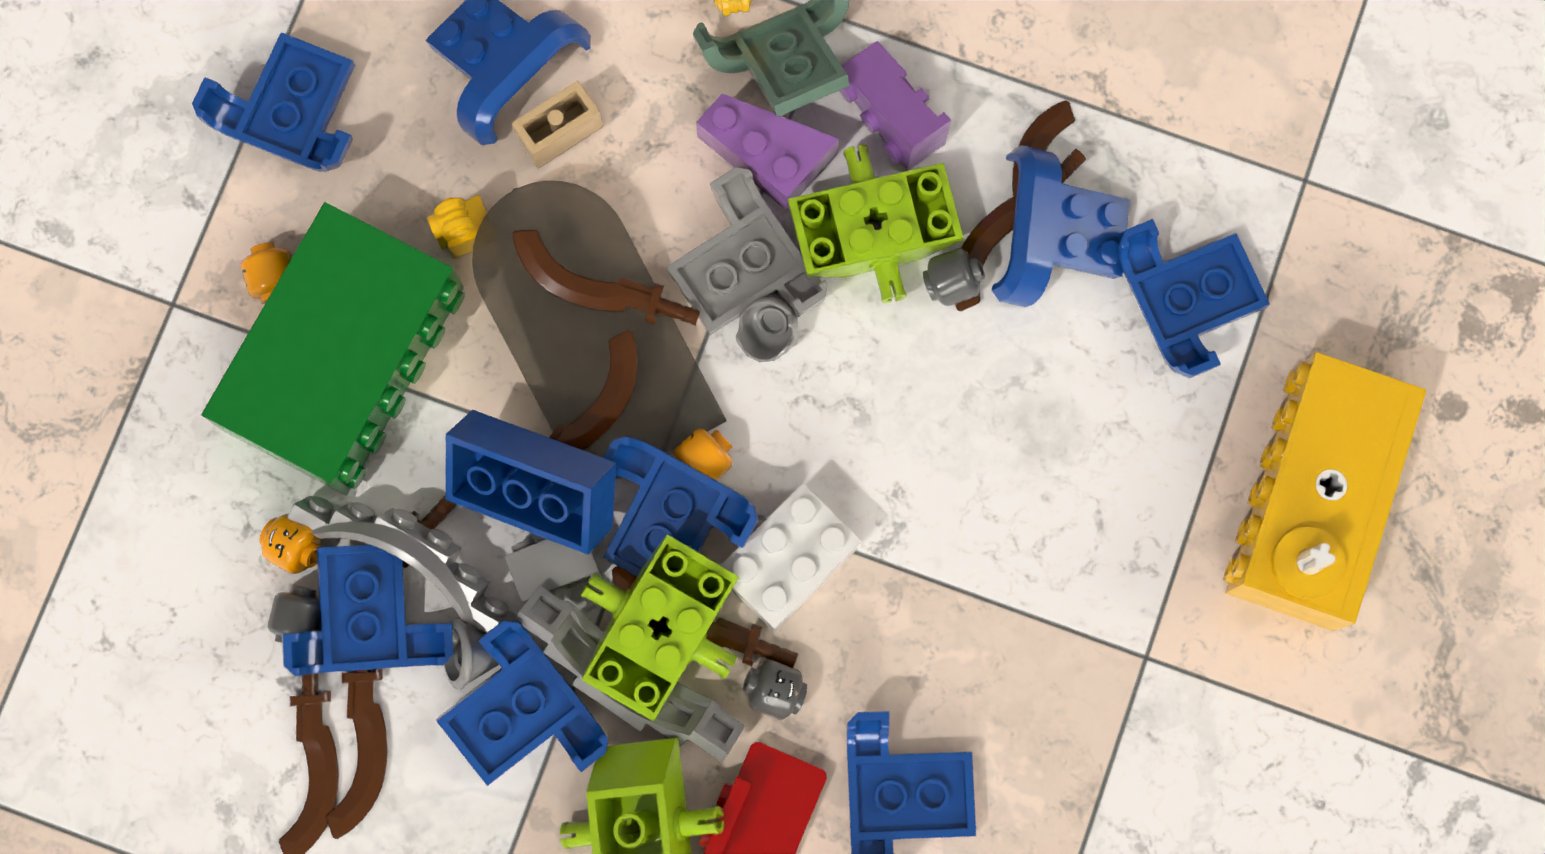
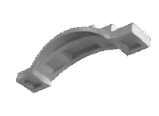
(424, 549)
(572, 643)

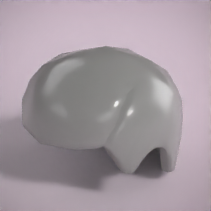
(767, 329)

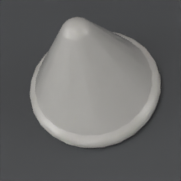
(468, 656)

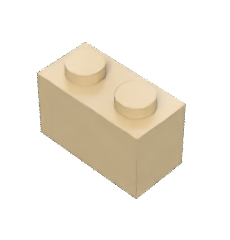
(557, 124)

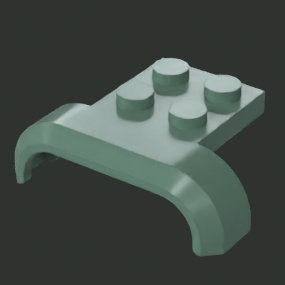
(783, 54)

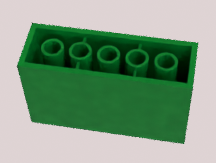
(336, 349)

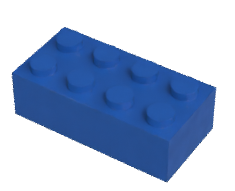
(530, 481)

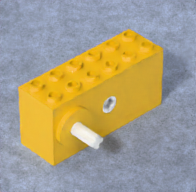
(1324, 491)

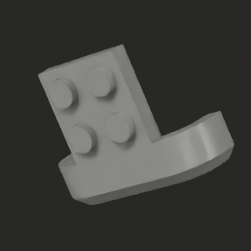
(744, 260)

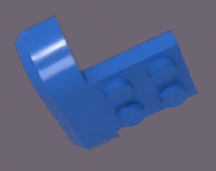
(498, 56)
(286, 107)
(1057, 228)
(1189, 294)
(671, 502)
(363, 618)
(520, 709)
(903, 792)

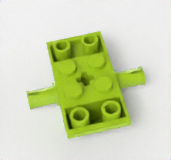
(914, 215)
(645, 666)
(644, 788)

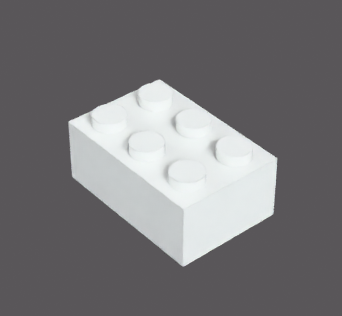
(790, 557)

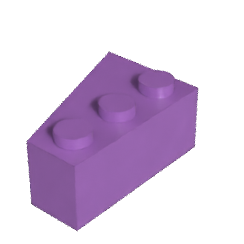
(894, 107)
(775, 149)

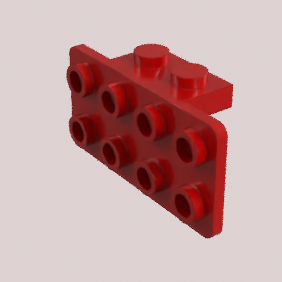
(766, 804)

